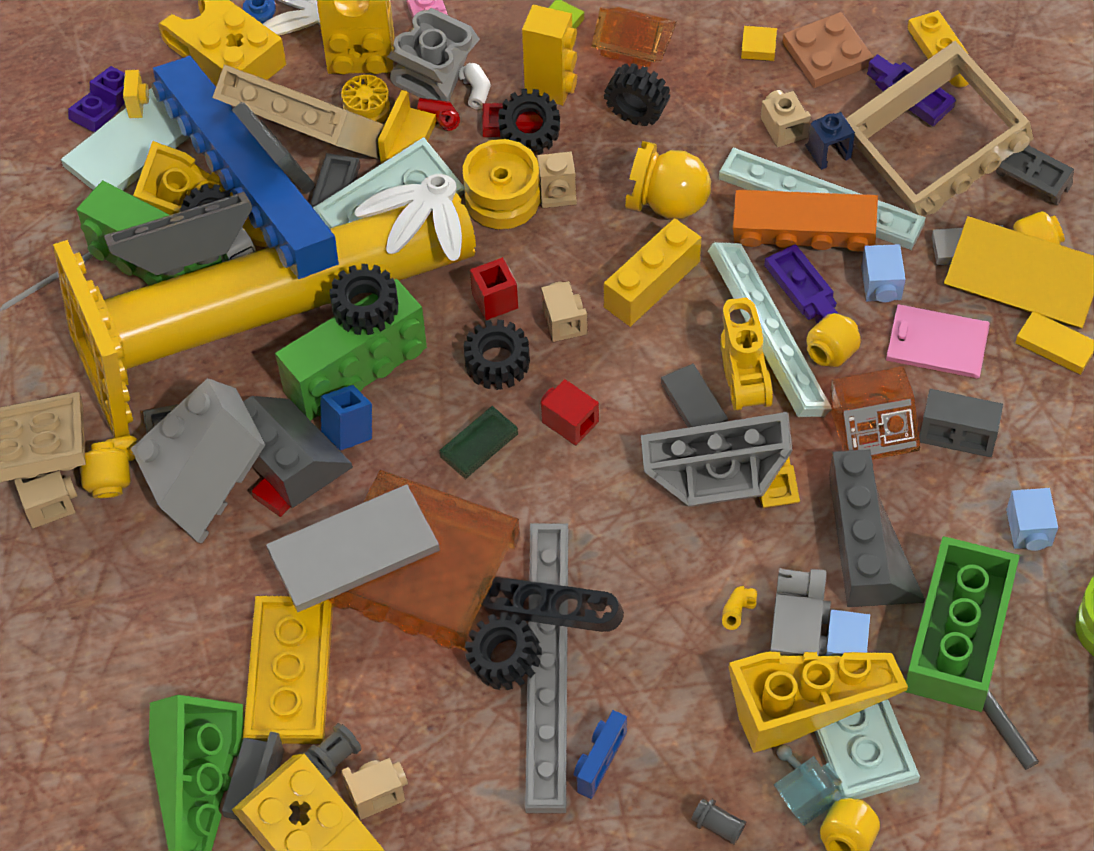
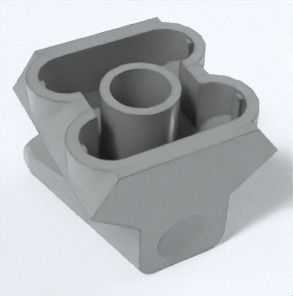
(431, 55)

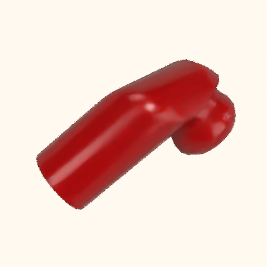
(445, 112)

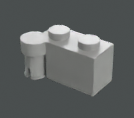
(800, 613)

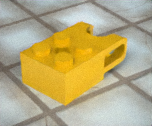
(357, 35)
(225, 37)
(324, 819)

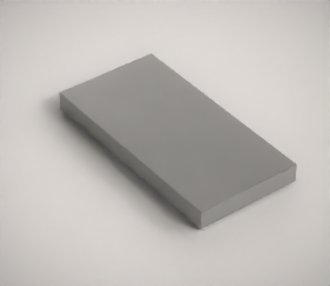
(352, 547)

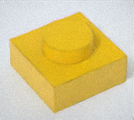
(135, 93)

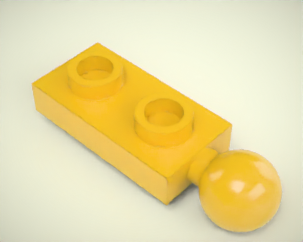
(932, 36)

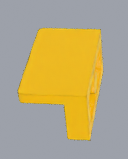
(404, 127)

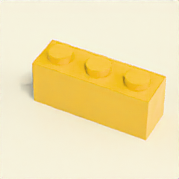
(549, 53)
(652, 272)

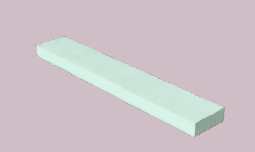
(764, 175)
(778, 343)

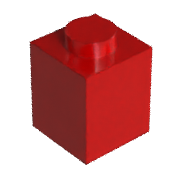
(494, 288)
(569, 411)

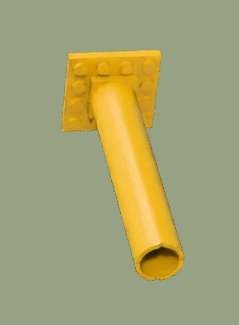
(222, 300)

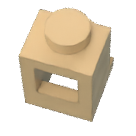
(784, 111)
(557, 179)
(563, 311)
(46, 498)
(375, 786)

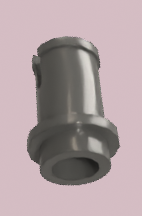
(718, 820)

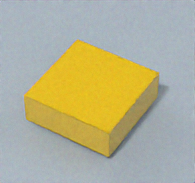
(759, 43)

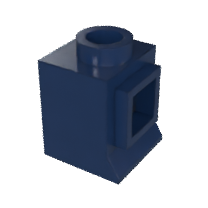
(828, 131)

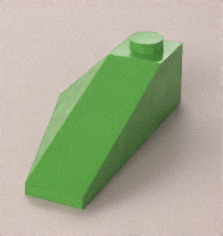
(192, 759)

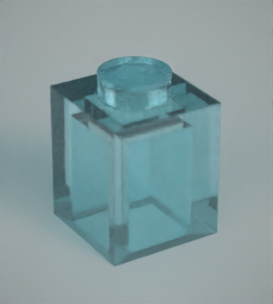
(810, 789)

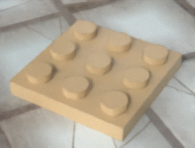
(41, 437)

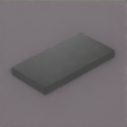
(273, 147)

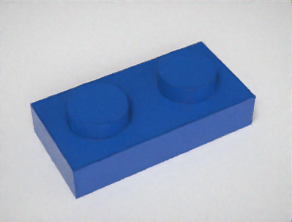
(607, 740)

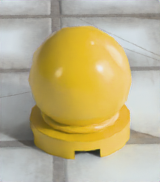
(671, 183)

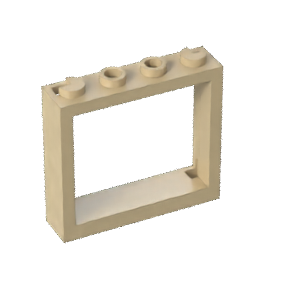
(915, 88)
(299, 111)

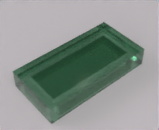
(478, 442)

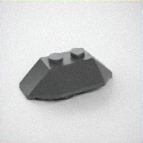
(183, 237)

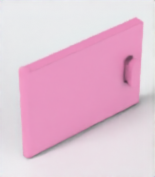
(938, 341)

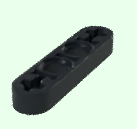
(552, 597)

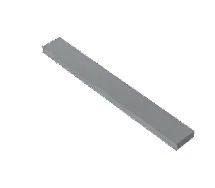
(548, 687)

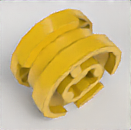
(373, 92)

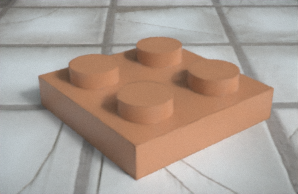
(827, 49)

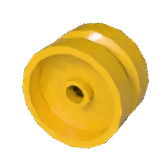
(501, 184)

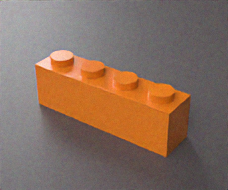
(805, 219)

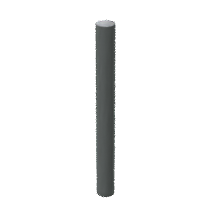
(1009, 732)

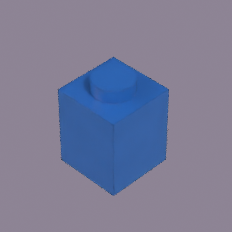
(346, 417)

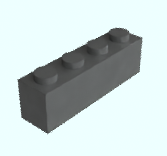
(869, 549)

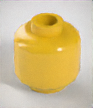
(1041, 226)
(833, 340)
(105, 471)
(849, 826)

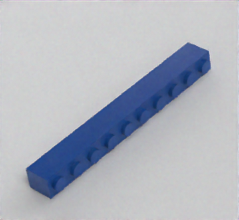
(246, 167)

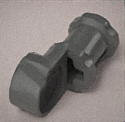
(333, 750)

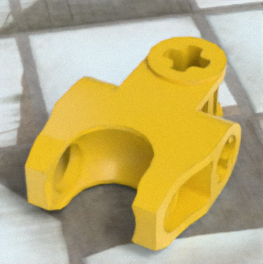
(744, 357)

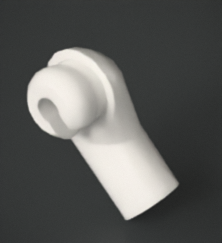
(480, 84)

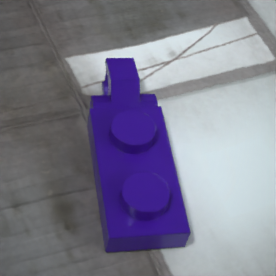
(929, 109)
(801, 283)

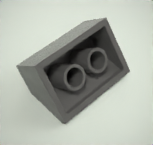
(296, 453)

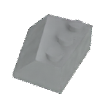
(199, 455)

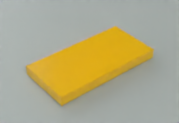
(1023, 272)
(288, 671)

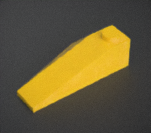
(171, 176)
(797, 695)

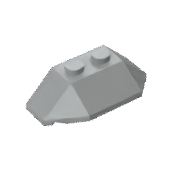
(719, 459)

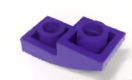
(101, 102)

